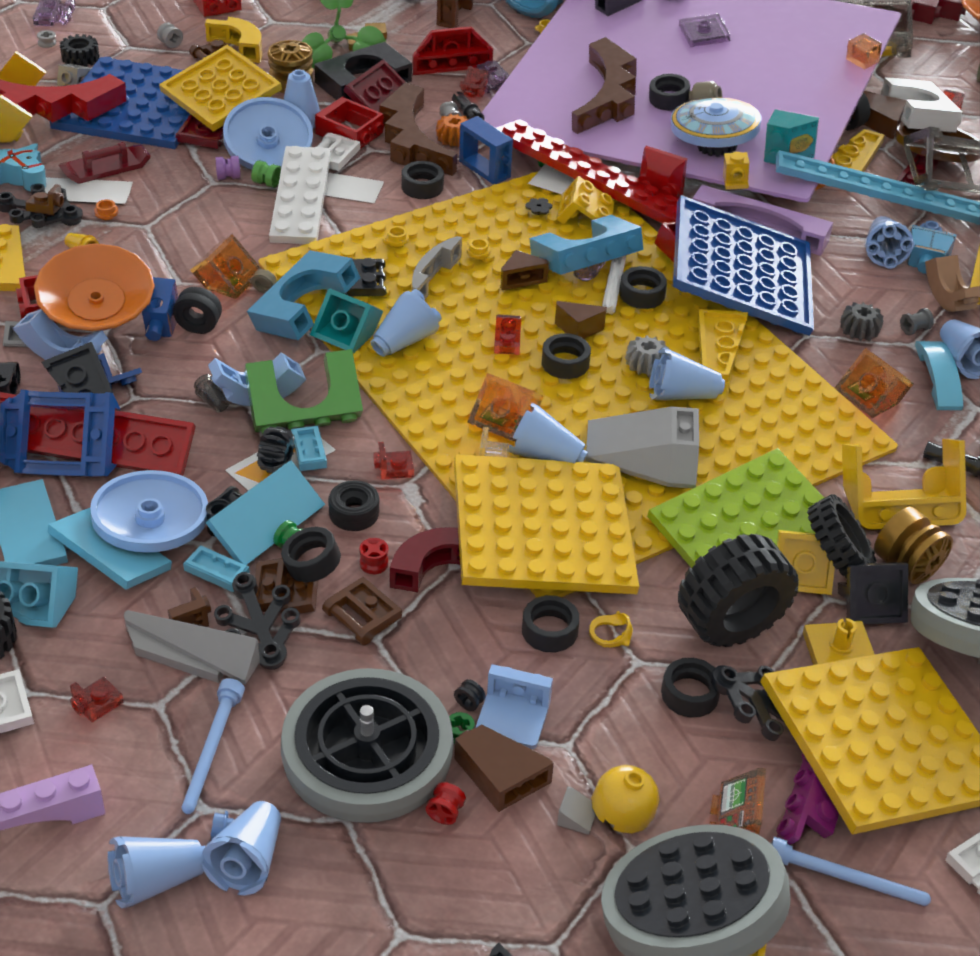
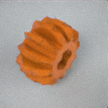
(449, 129)

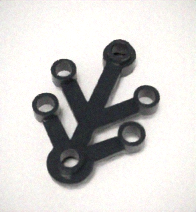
(68, 213)
(260, 624)
(734, 684)

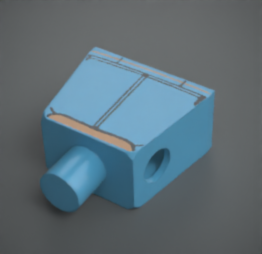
(929, 245)

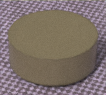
(263, 280)

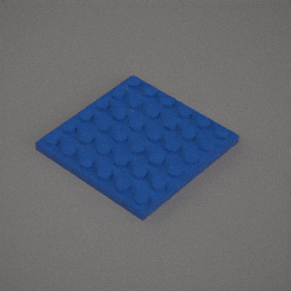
(146, 115)
(743, 265)

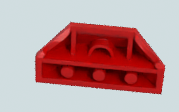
(450, 51)

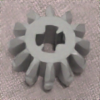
(642, 353)

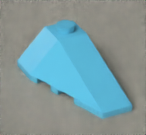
(38, 591)

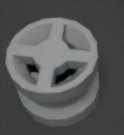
(170, 35)

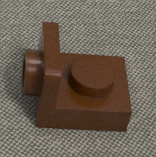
(46, 203)
(192, 612)

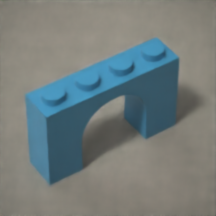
(610, 240)
(276, 310)

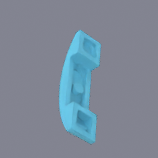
(943, 373)

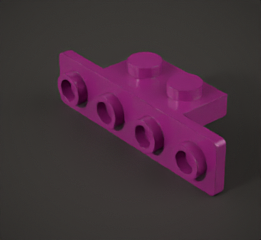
(807, 805)

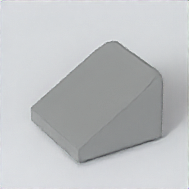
(11, 339)
(576, 812)

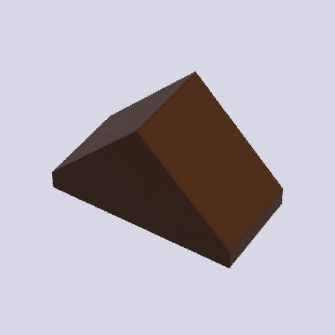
(523, 271)
(580, 318)

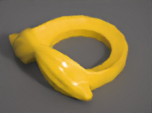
(613, 620)

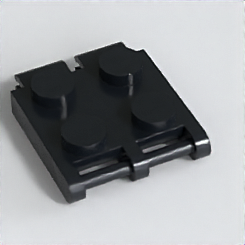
(369, 278)

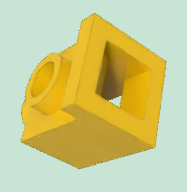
(736, 170)

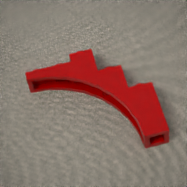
(56, 102)

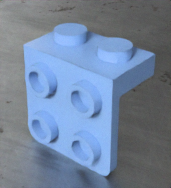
(516, 704)

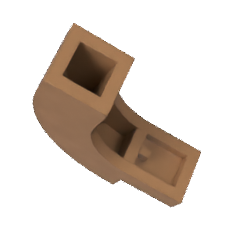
(948, 285)

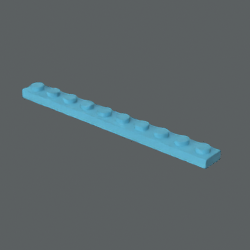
(877, 187)

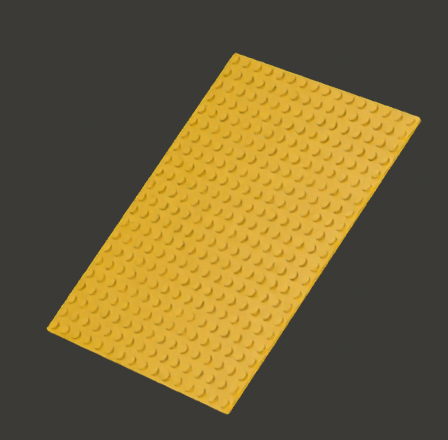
(435, 382)

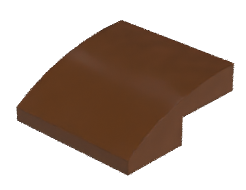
(274, 573)

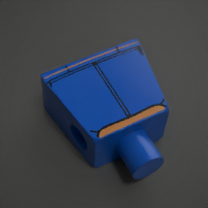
(159, 319)

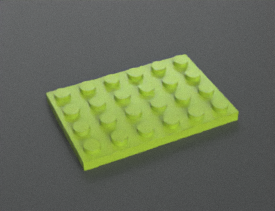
(748, 500)

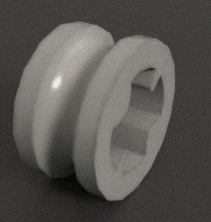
(46, 38)

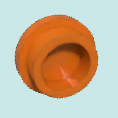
(106, 209)

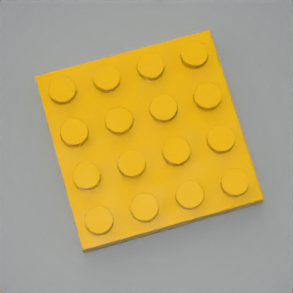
(218, 85)

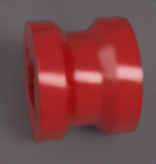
(374, 556)
(445, 804)

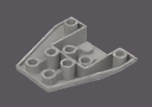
(649, 444)

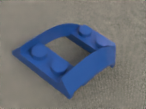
(96, 440)

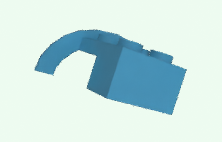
(534, 8)

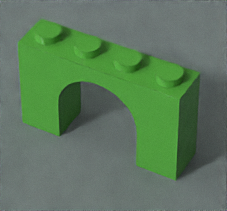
(272, 410)

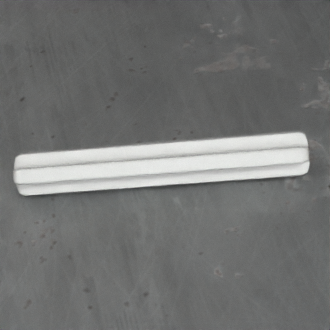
(613, 284)

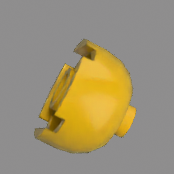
(626, 798)

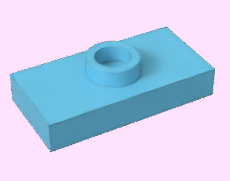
(309, 448)
(214, 567)

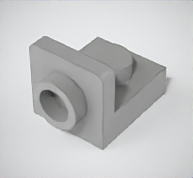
(71, 74)

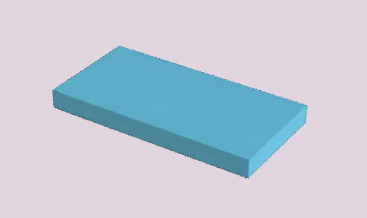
(251, 520)
(24, 525)
(120, 565)

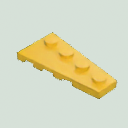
(859, 150)
(10, 257)
(720, 338)

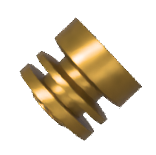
(289, 56)
(914, 541)

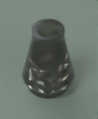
(211, 393)

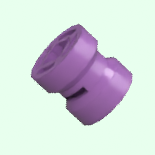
(227, 167)

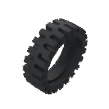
(840, 533)

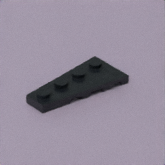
(78, 371)

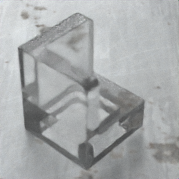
(490, 448)

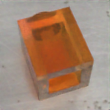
(864, 51)

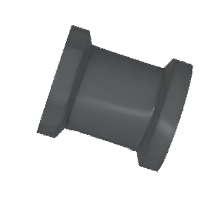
(912, 322)

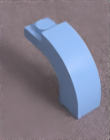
(48, 339)
(233, 383)

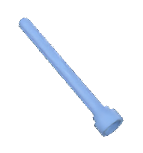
(229, 694)
(848, 874)

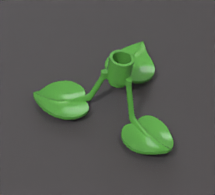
(322, 51)

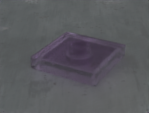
(704, 30)

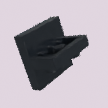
(876, 592)

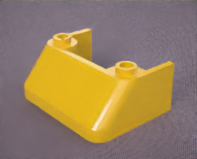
(12, 117)
(940, 498)

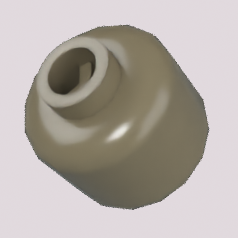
(705, 90)

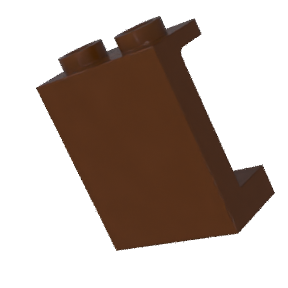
(448, 11)

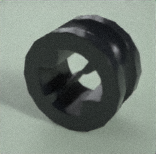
(469, 695)

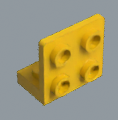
(585, 198)

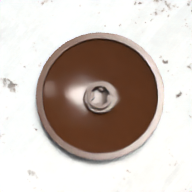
(946, 156)

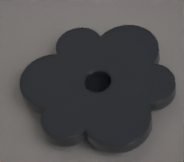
(538, 206)

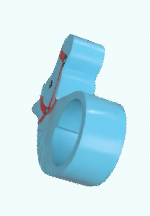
(22, 167)

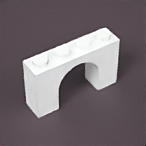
(924, 104)

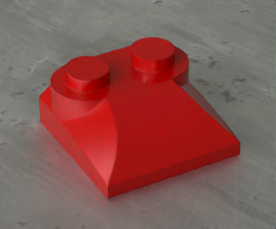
(663, 171)

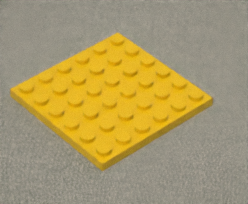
(543, 525)
(881, 737)

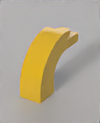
(239, 33)

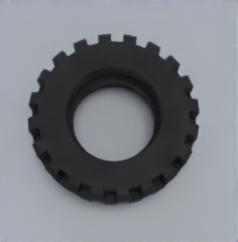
(737, 590)

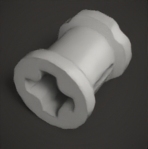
(449, 108)

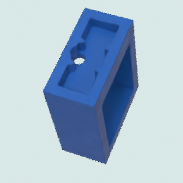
(496, 168)

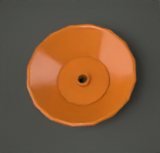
(94, 287)

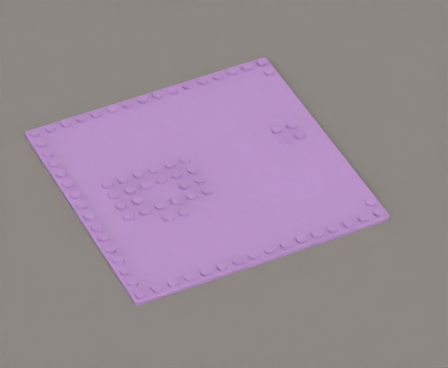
(776, 58)

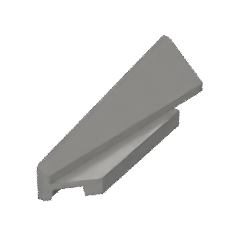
(193, 647)

